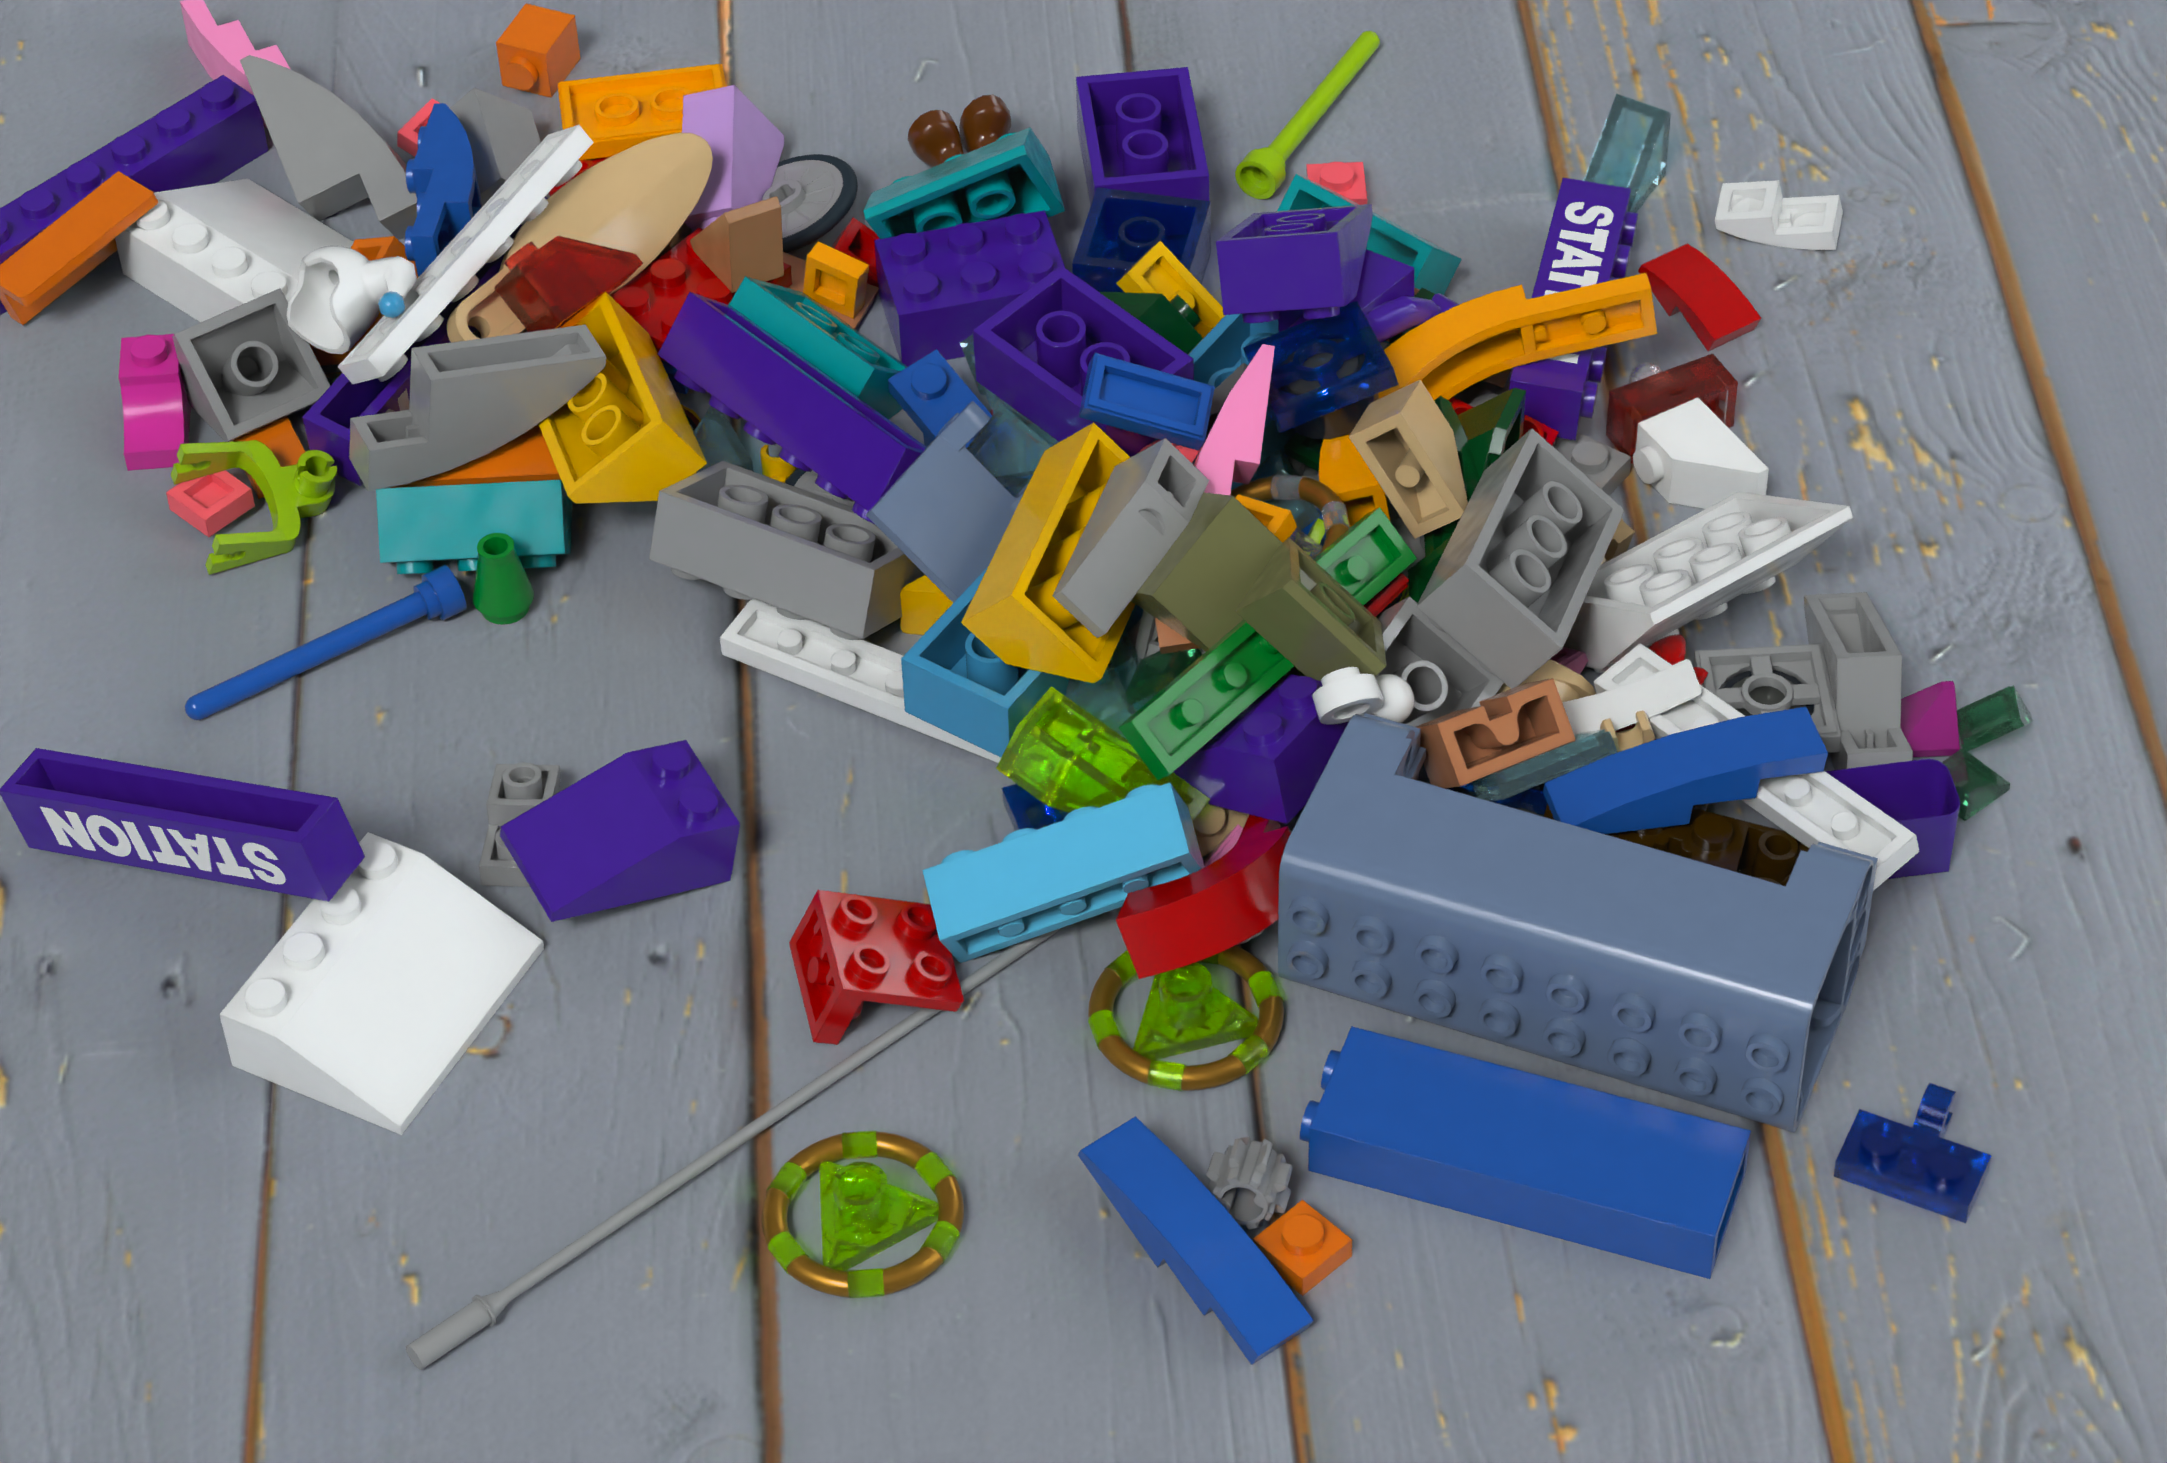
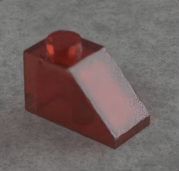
(561, 279)

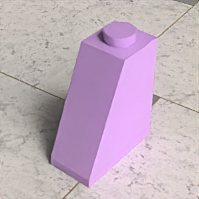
(742, 148)

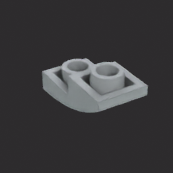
(512, 792)

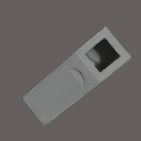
(1129, 533)

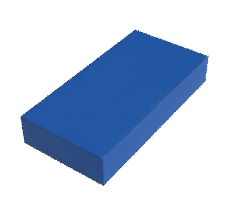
(1146, 401)

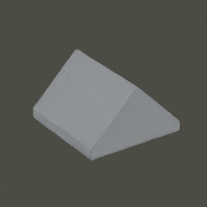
(499, 137)
(248, 367)

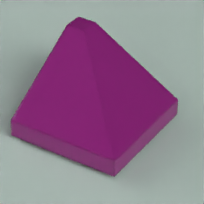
(1931, 720)

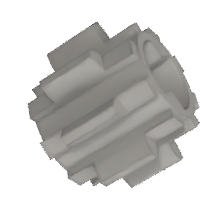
(1250, 1181)

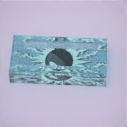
(1547, 766)

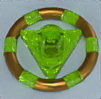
(1187, 1016)
(864, 1214)

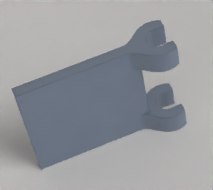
(948, 508)

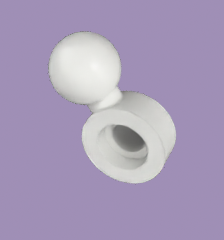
(1352, 693)

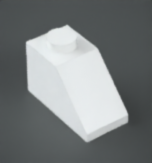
(1695, 457)

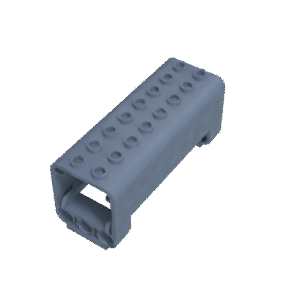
(1568, 934)

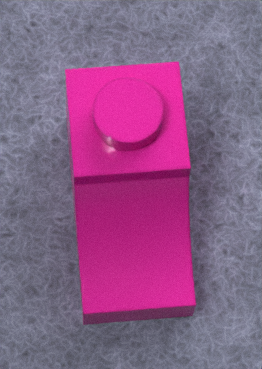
(152, 401)

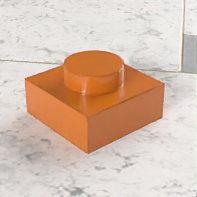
(1304, 1247)

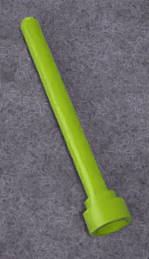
(1264, 168)

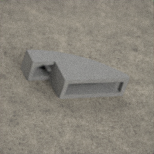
(329, 148)
(472, 401)
(1863, 678)

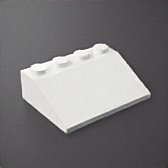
(220, 246)
(1696, 571)
(379, 988)

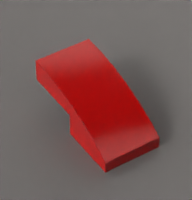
(1703, 294)

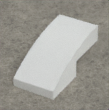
(1763, 216)

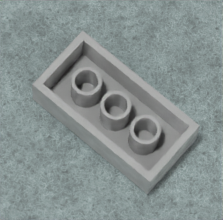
(781, 549)
(1521, 560)

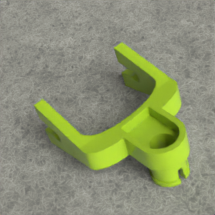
(289, 491)

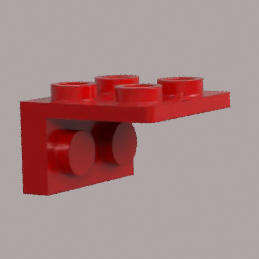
(872, 952)

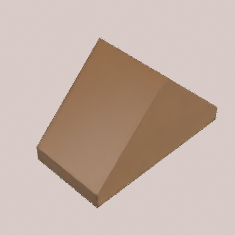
(744, 244)

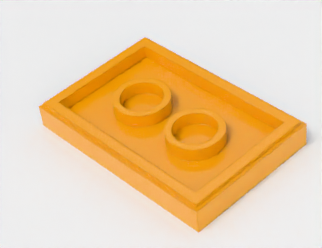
(633, 106)

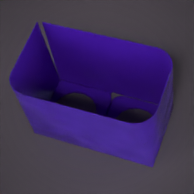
(1919, 798)

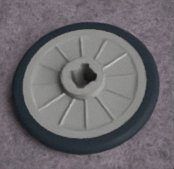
(813, 196)

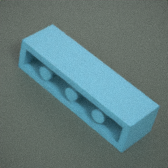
(1061, 871)

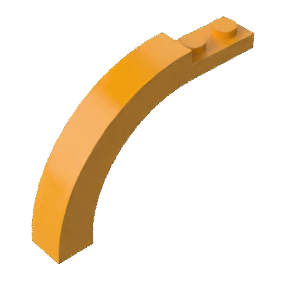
(1484, 340)

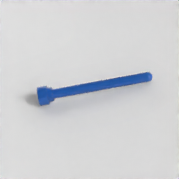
(434, 597)

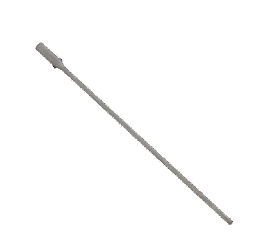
(486, 1309)

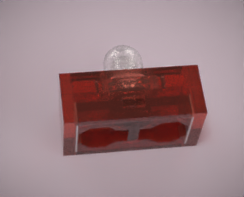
(1656, 391)

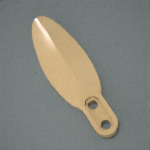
(620, 203)

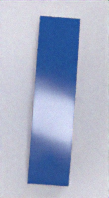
(1703, 765)
(1196, 1237)

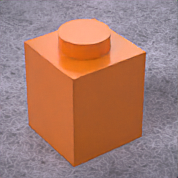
(538, 50)

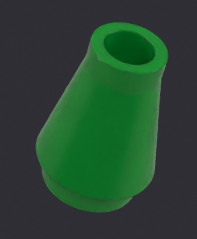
(501, 583)

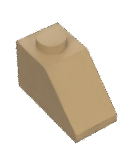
(1413, 458)

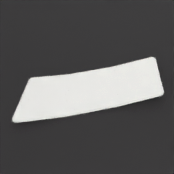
(1651, 694)

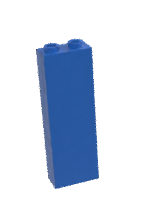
(1527, 1151)

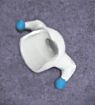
(343, 294)

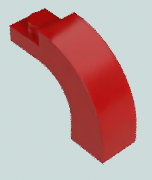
(1209, 908)

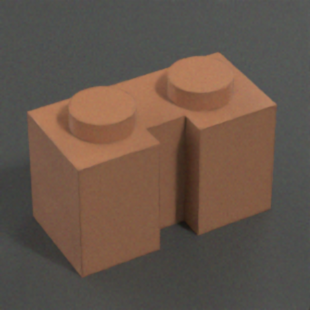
(1495, 734)

